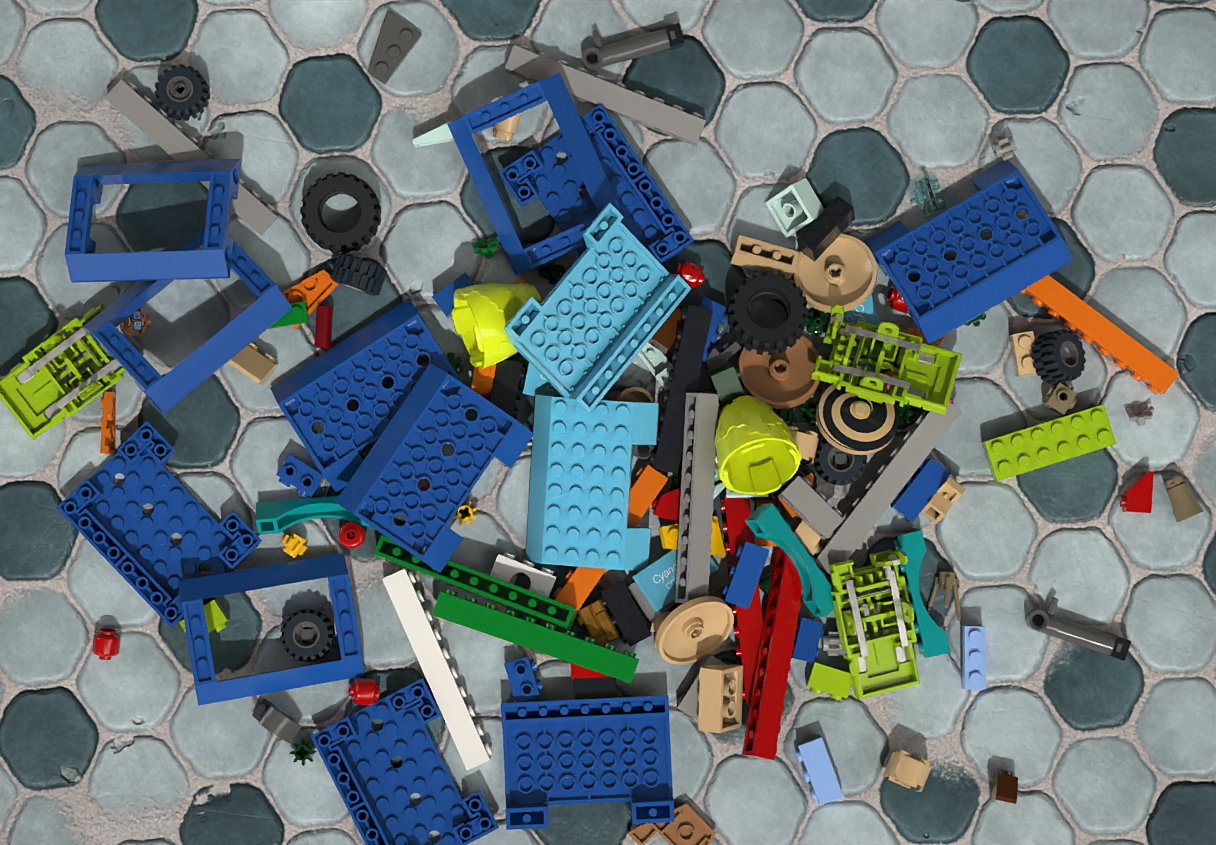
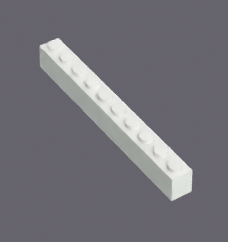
(437, 669)

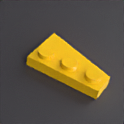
(670, 533)

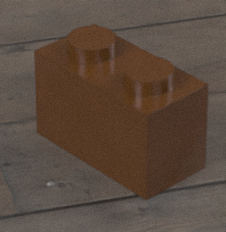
(668, 331)

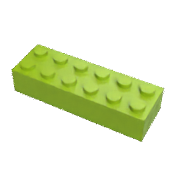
(1049, 443)

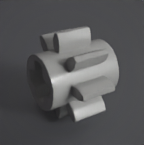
(1004, 147)
(831, 643)

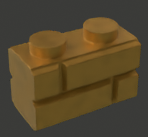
(597, 623)

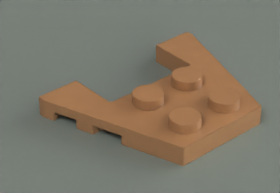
(685, 830)

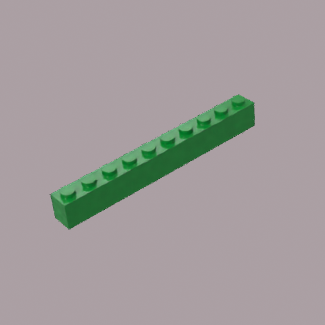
(481, 585)
(535, 636)

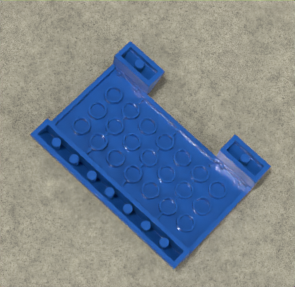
(587, 755)

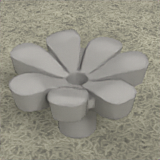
(1140, 413)

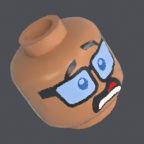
(136, 323)

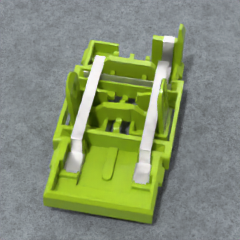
(924, 374)
(35, 393)
(885, 660)

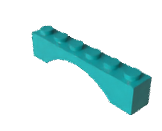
(279, 515)
(770, 525)
(932, 637)

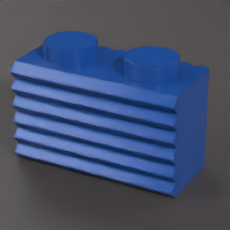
(807, 639)

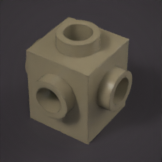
(1055, 403)

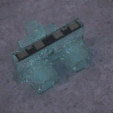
(925, 196)

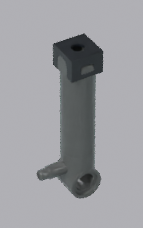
(634, 47)
(1078, 633)

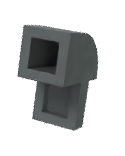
(718, 360)
(276, 721)

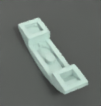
(657, 364)

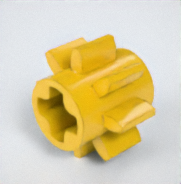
(459, 515)
(294, 545)

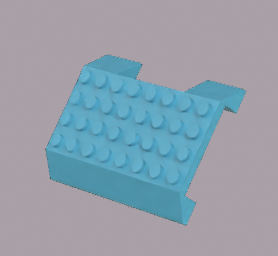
(597, 313)
(584, 483)

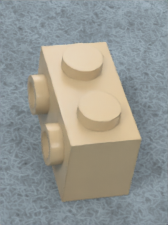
(1021, 350)

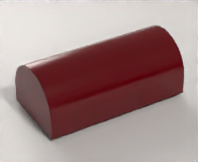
(323, 327)

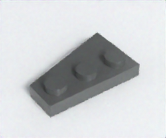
(392, 47)

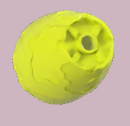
(483, 313)
(754, 447)

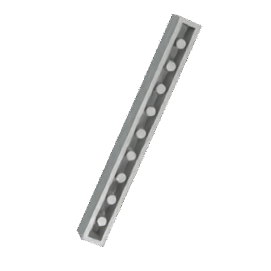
(614, 97)
(181, 148)
(886, 487)
(696, 496)

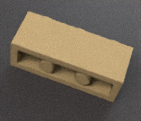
(764, 257)

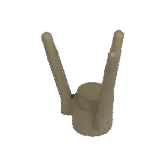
(946, 581)

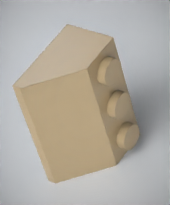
(254, 364)
(720, 698)

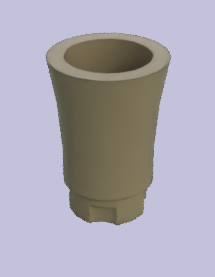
(1182, 498)

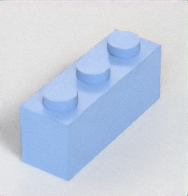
(973, 657)
(819, 771)

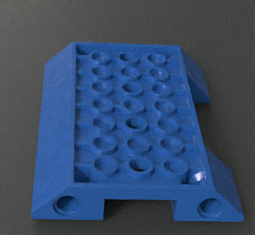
(558, 186)
(983, 269)
(357, 372)
(412, 451)
(142, 544)
(380, 793)

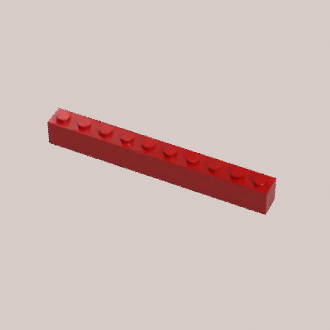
(749, 621)
(773, 660)

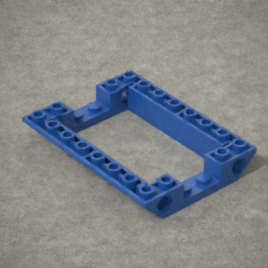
(556, 93)
(209, 263)
(210, 356)
(196, 589)

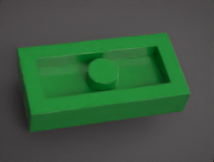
(295, 316)

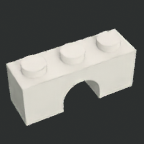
(506, 567)

